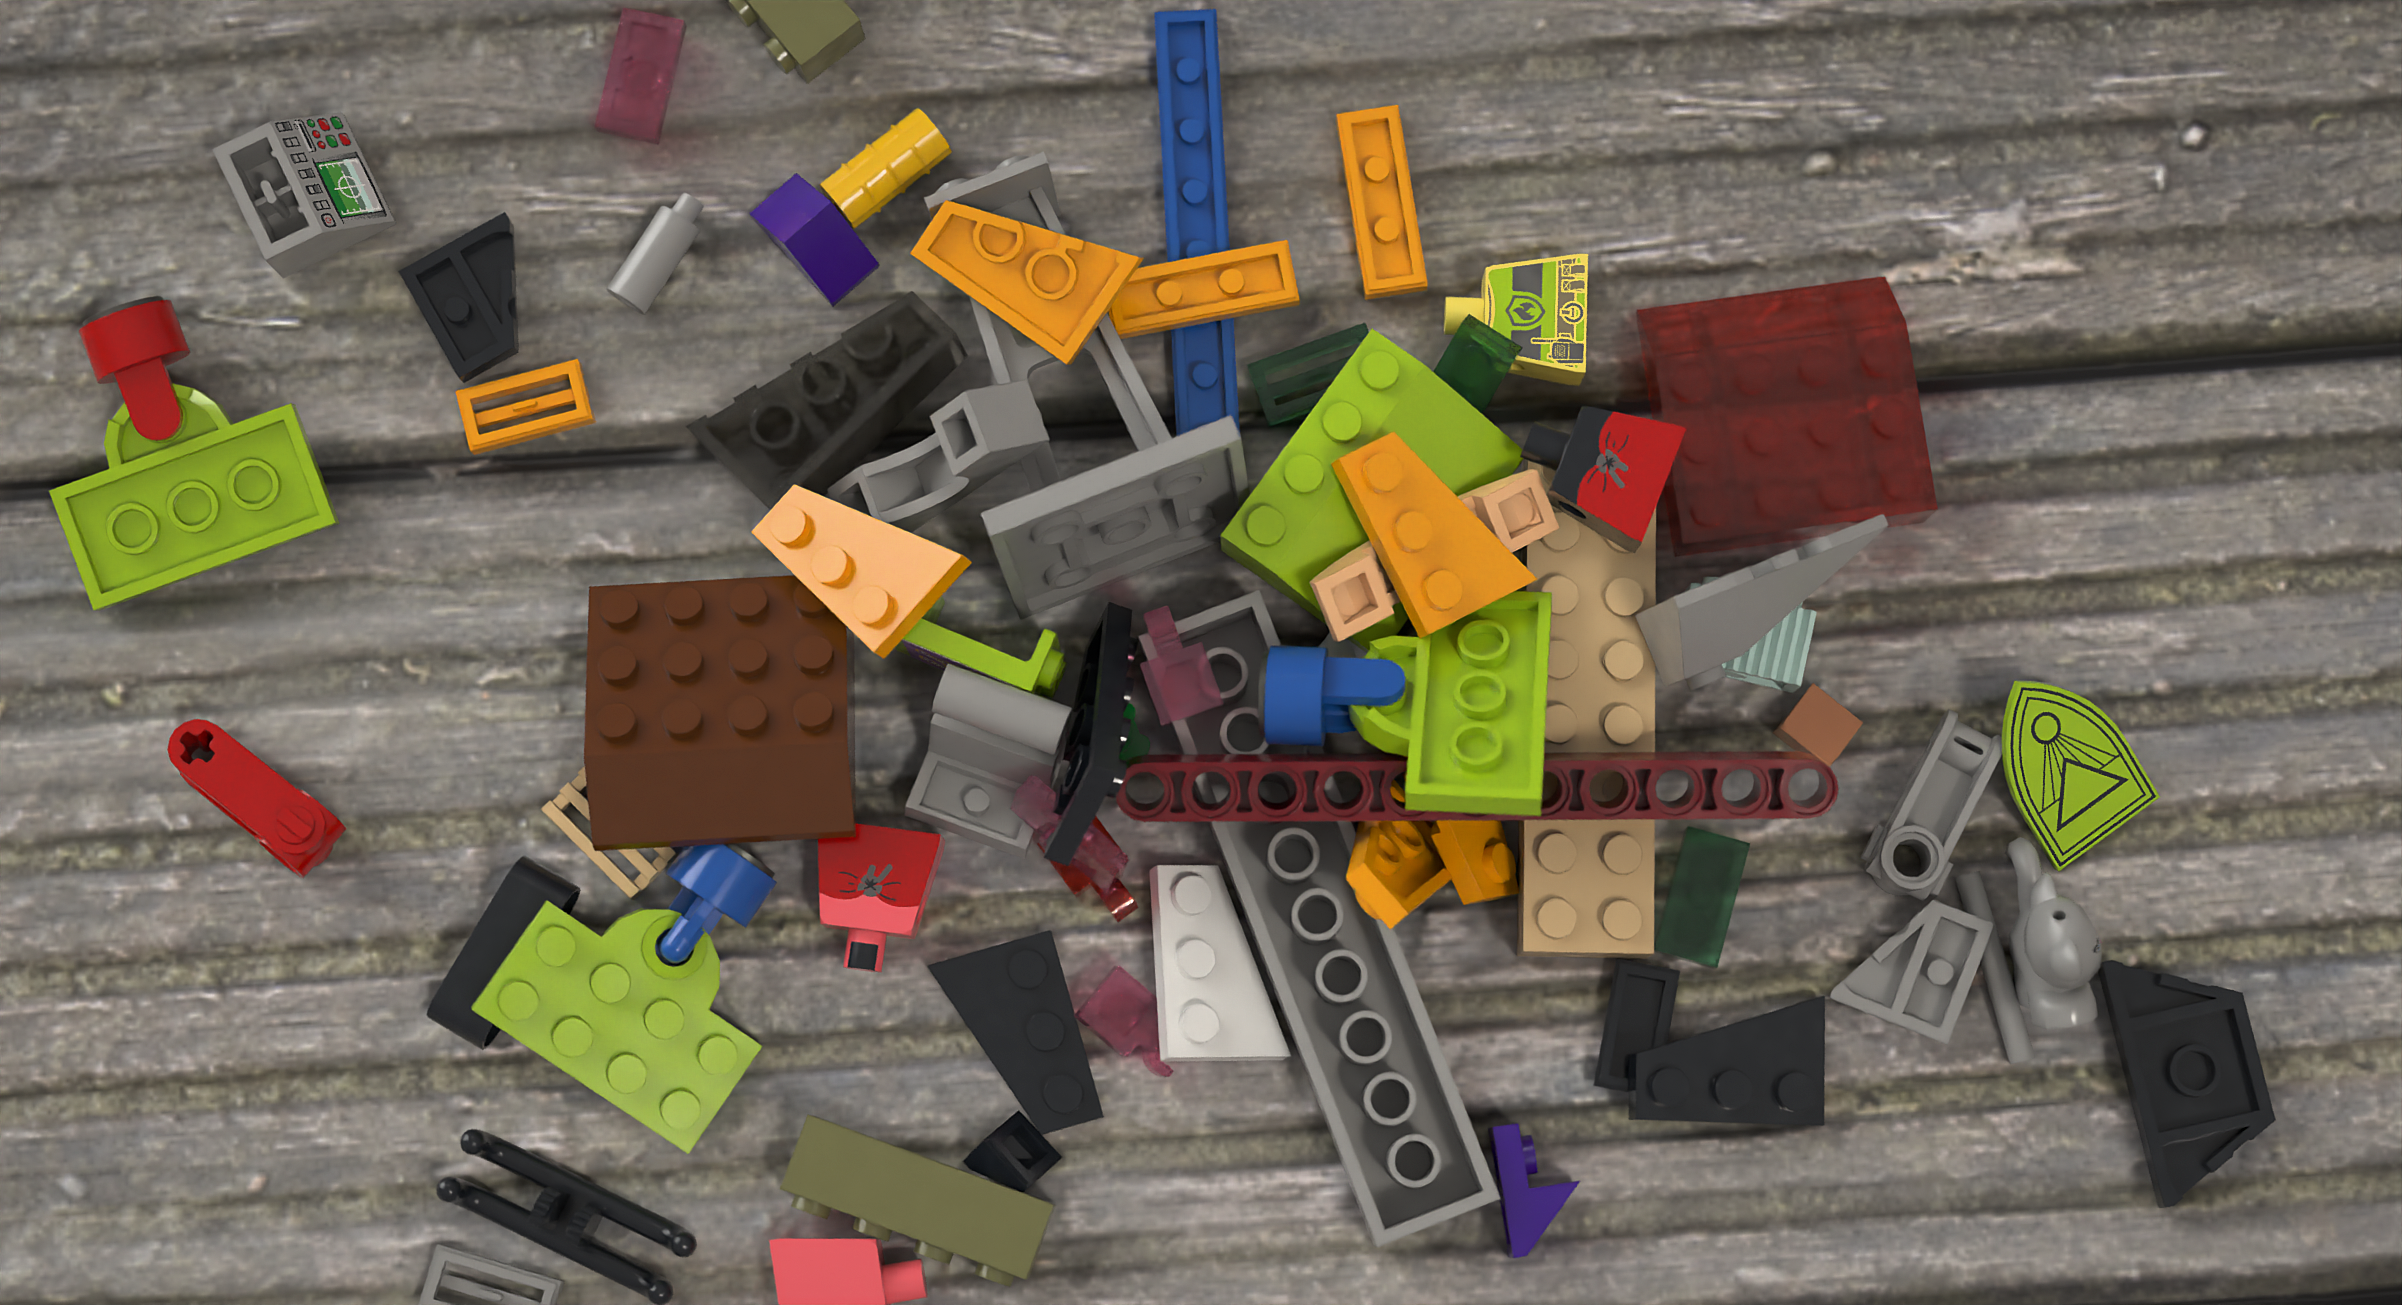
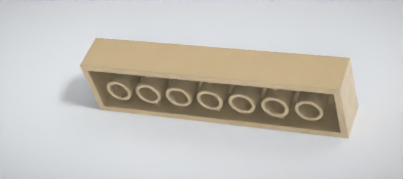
(1591, 881)

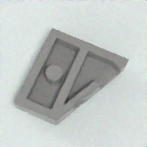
(1920, 972)

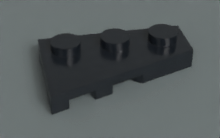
(1027, 1027)
(1738, 1073)

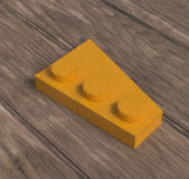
(1026, 274)
(1395, 866)

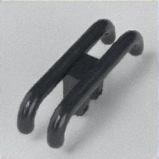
(567, 1215)

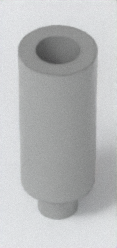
(656, 254)

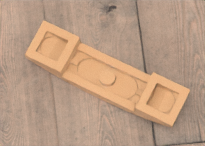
(1357, 588)

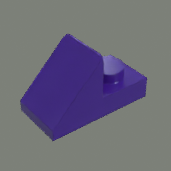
(1523, 1209)

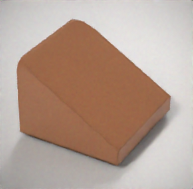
(1818, 726)

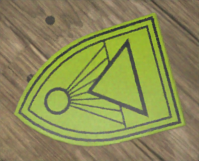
(2069, 770)

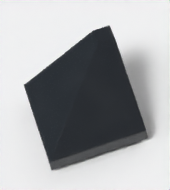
(1014, 1154)

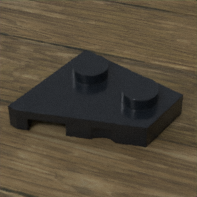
(470, 296)

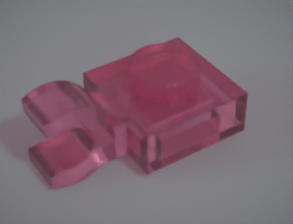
(1179, 676)

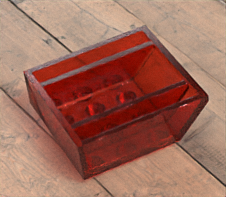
(1790, 413)

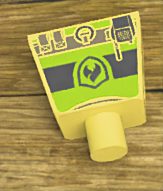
(1537, 307)

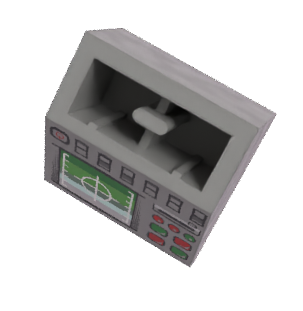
(304, 189)

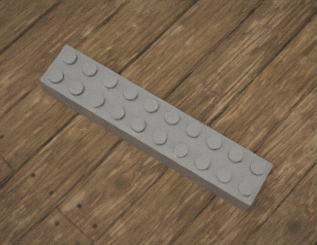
(1333, 963)

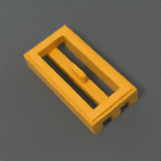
(531, 430)

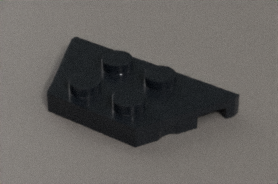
(2186, 1072)

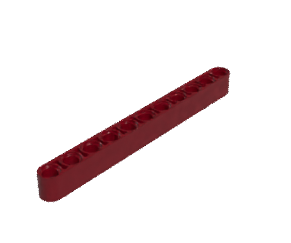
(1569, 802)

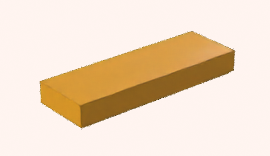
(1381, 202)
(1206, 289)

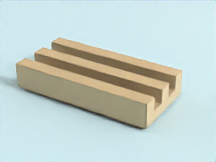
(649, 871)

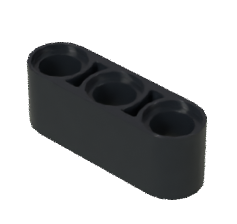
(489, 944)

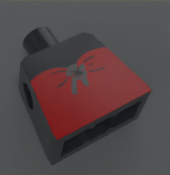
(1607, 470)

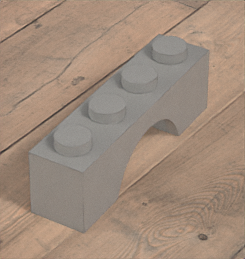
(973, 443)

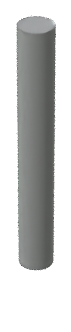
(1997, 972)

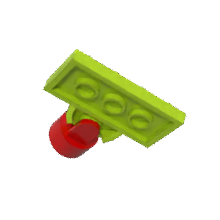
(181, 476)

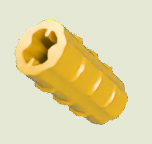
(886, 168)

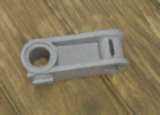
(1933, 808)

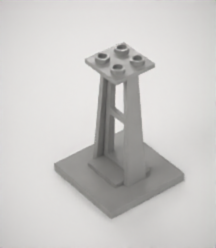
(1120, 515)

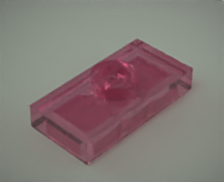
(640, 76)
(1096, 853)

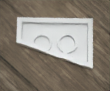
(1206, 974)

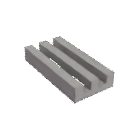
(436, 1277)

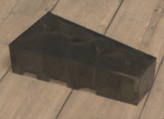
(832, 404)

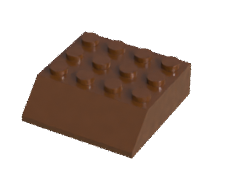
(717, 714)

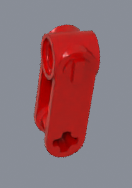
(255, 797)

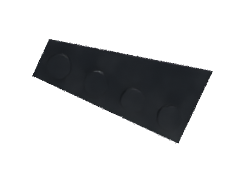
(1096, 733)

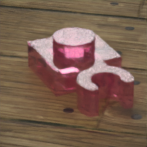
(1125, 1017)

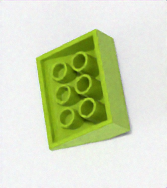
(1299, 511)

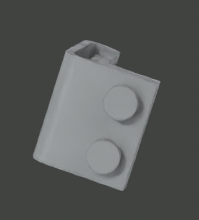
(981, 752)

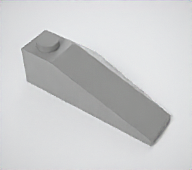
(1729, 615)

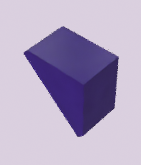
(815, 238)

